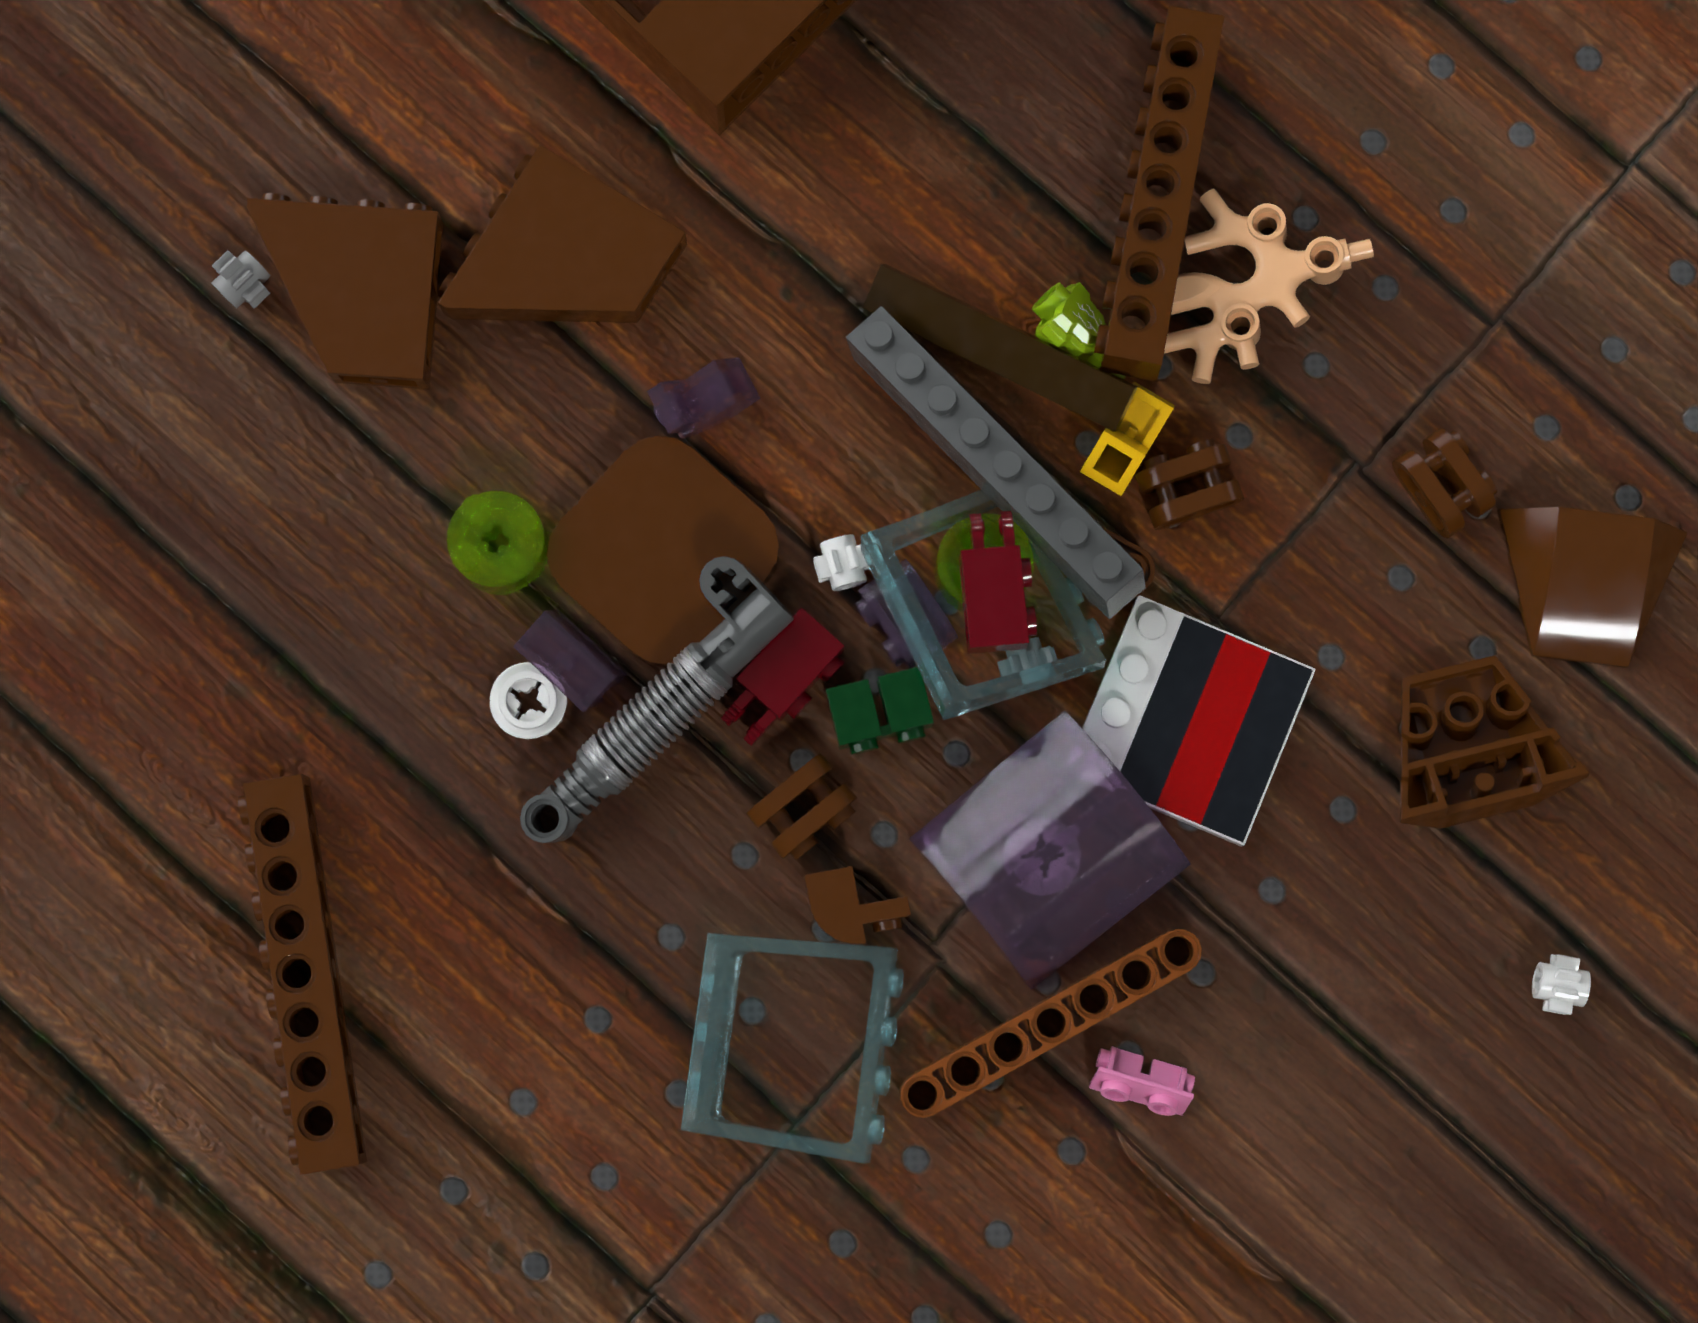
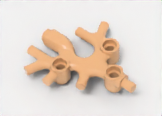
(1272, 284)

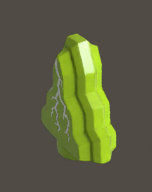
(1070, 321)

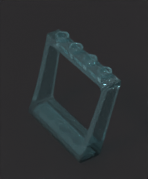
(947, 692)
(714, 1032)

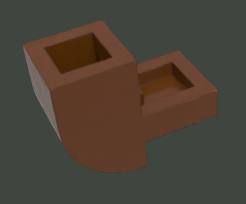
(837, 907)

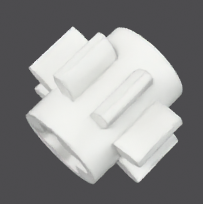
(841, 563)
(1561, 984)

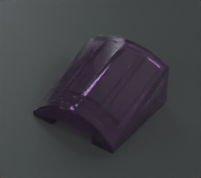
(1050, 849)

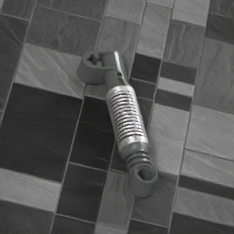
(696, 676)

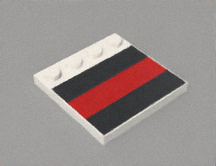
(1196, 717)

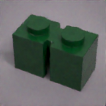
(903, 704)

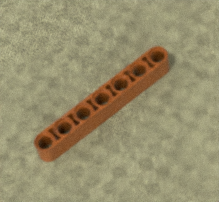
(1073, 1016)

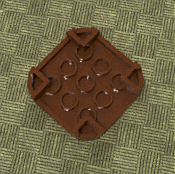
(643, 537)

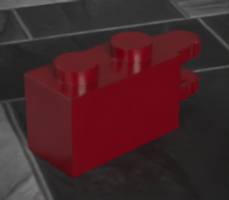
(994, 590)
(786, 673)

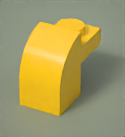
(1121, 452)

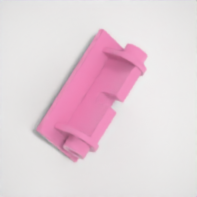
(1120, 1079)

